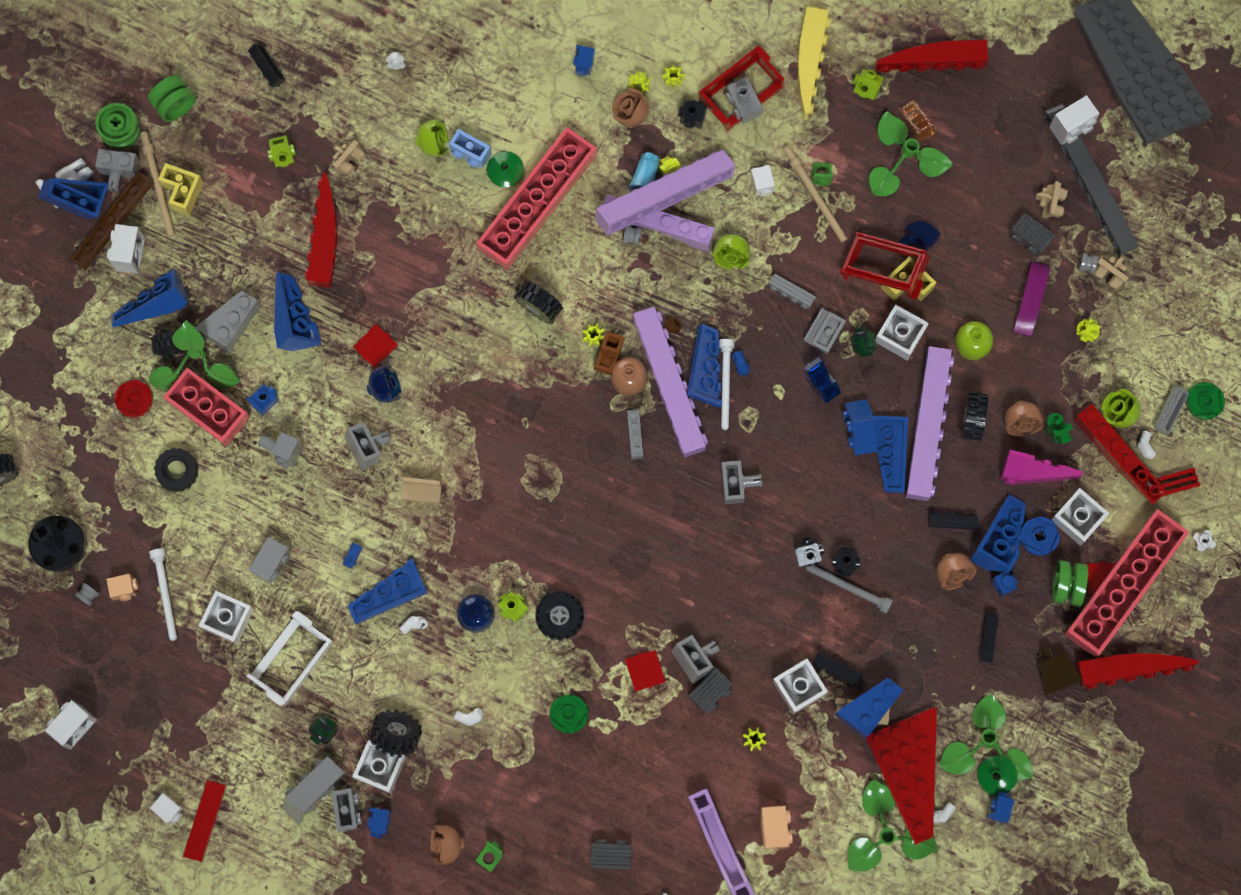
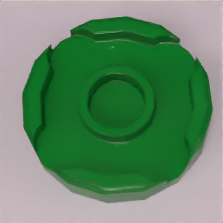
(1205, 401)
(569, 714)

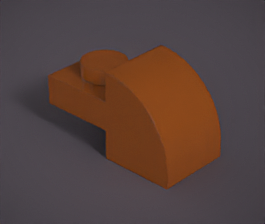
(609, 353)

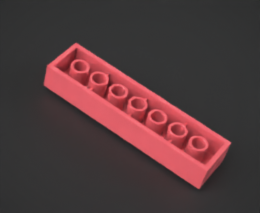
(537, 198)
(1126, 583)

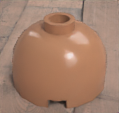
(630, 108)
(629, 376)
(1023, 418)
(954, 570)
(446, 844)

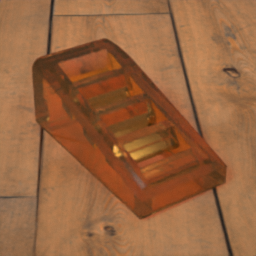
(923, 130)

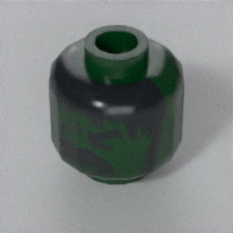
(863, 342)
(322, 730)

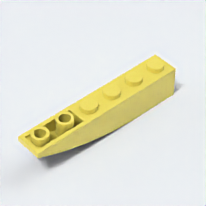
(810, 55)

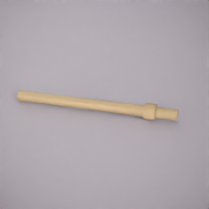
(148, 151)
(796, 164)

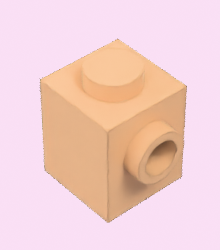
(122, 587)

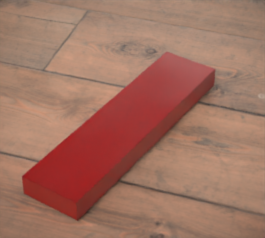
(204, 821)

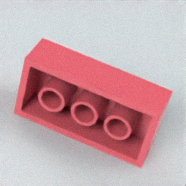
(206, 407)

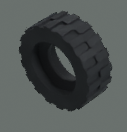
(176, 455)

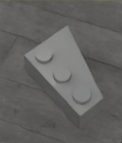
(229, 321)
(312, 789)

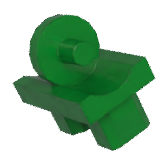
(1059, 429)

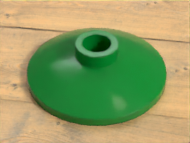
(507, 177)
(1007, 773)

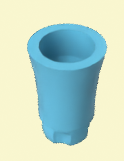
(645, 171)

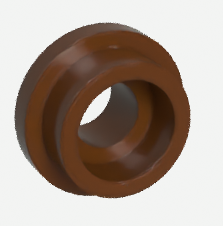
(673, 325)

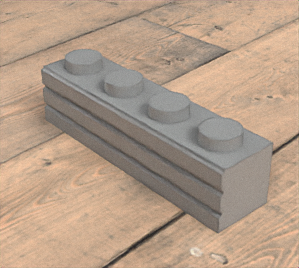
(791, 291)
(1171, 410)
(635, 434)

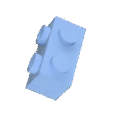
(470, 149)

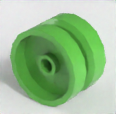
(171, 98)
(118, 126)
(1069, 583)

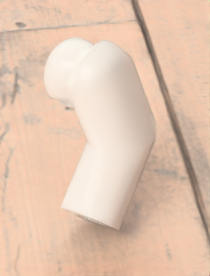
(1144, 446)
(416, 622)
(469, 719)
(942, 816)

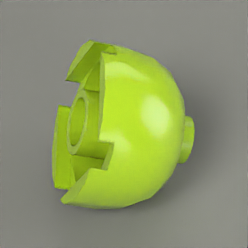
(432, 138)
(731, 252)
(974, 340)
(1121, 408)

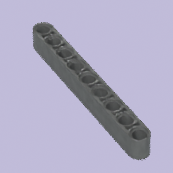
(1096, 190)

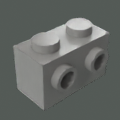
(270, 560)
(345, 810)

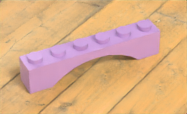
(685, 230)
(719, 843)

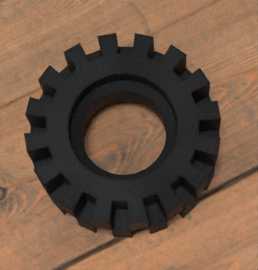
(163, 344)

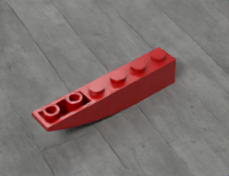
(937, 56)
(323, 239)
(1119, 454)
(1128, 667)

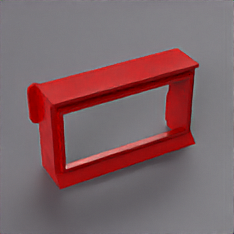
(757, 56)
(912, 287)

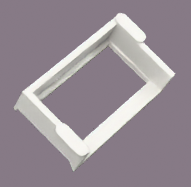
(298, 619)

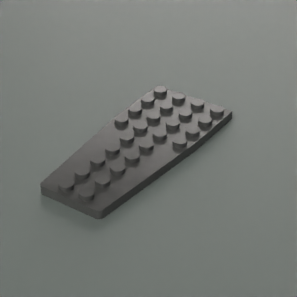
(1140, 69)

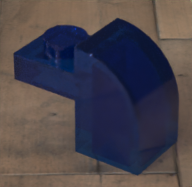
(920, 233)
(821, 381)

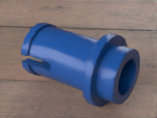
(741, 364)
(352, 556)

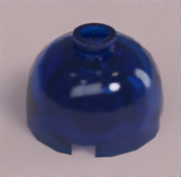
(384, 384)
(475, 613)

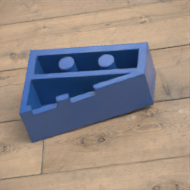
(75, 196)
(868, 709)

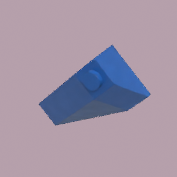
(163, 298)
(292, 321)
(1001, 542)

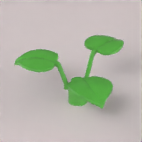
(892, 131)
(190, 339)
(986, 715)
(862, 853)

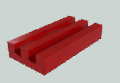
(1194, 477)

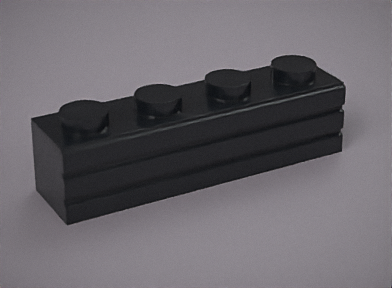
(266, 65)
(953, 521)
(988, 637)
(837, 669)

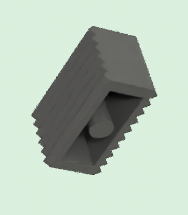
(1031, 235)
(710, 691)
(611, 855)

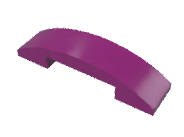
(1031, 299)

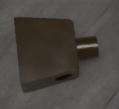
(1056, 672)

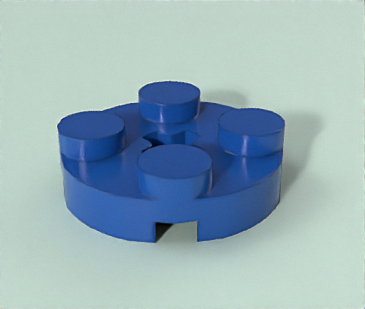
(1049, 531)

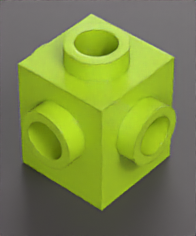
(867, 84)
(281, 151)
(517, 611)

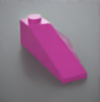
(1023, 469)

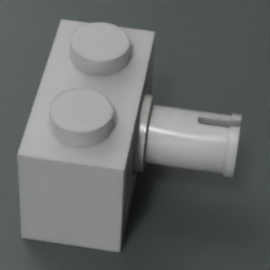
(744, 100)
(116, 165)
(364, 445)
(285, 449)
(735, 483)
(694, 658)

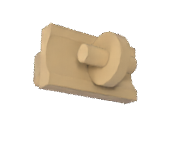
(344, 155)
(1049, 200)
(1118, 277)

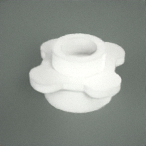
(395, 61)
(1201, 546)

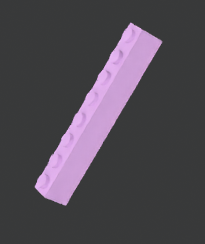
(664, 192)
(669, 382)
(928, 424)

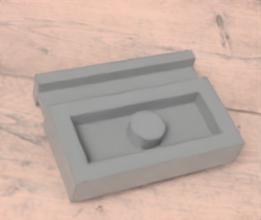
(824, 331)

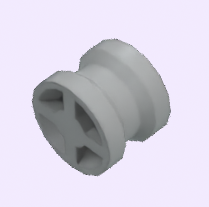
(632, 235)
(1088, 263)
(87, 594)

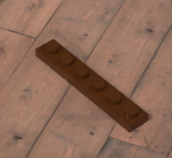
(115, 214)

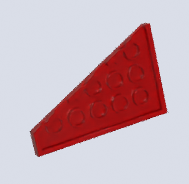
(907, 763)

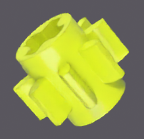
(673, 71)
(639, 81)
(669, 165)
(591, 330)
(1088, 330)
(749, 741)

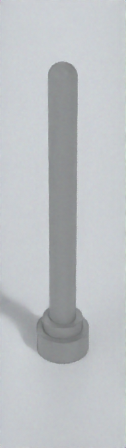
(882, 603)

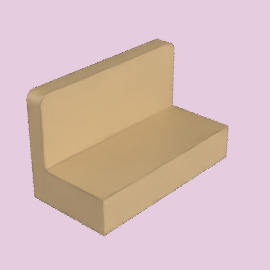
(421, 490)

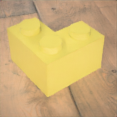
(184, 185)
(903, 273)

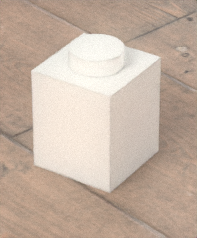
(762, 180)
(167, 809)

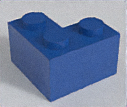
(861, 426)

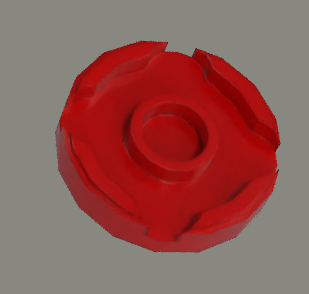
(133, 399)

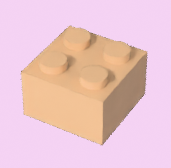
(775, 828)

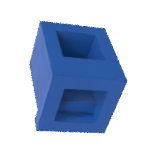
(584, 60)
(263, 406)
(1004, 584)
(1001, 808)
(379, 822)

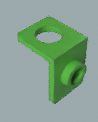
(822, 179)
(493, 848)

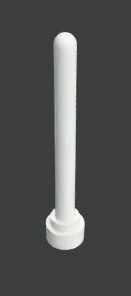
(726, 347)
(157, 556)

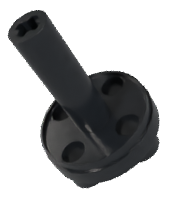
(56, 543)

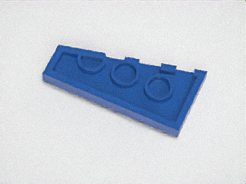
(704, 377)
(892, 451)
(392, 592)

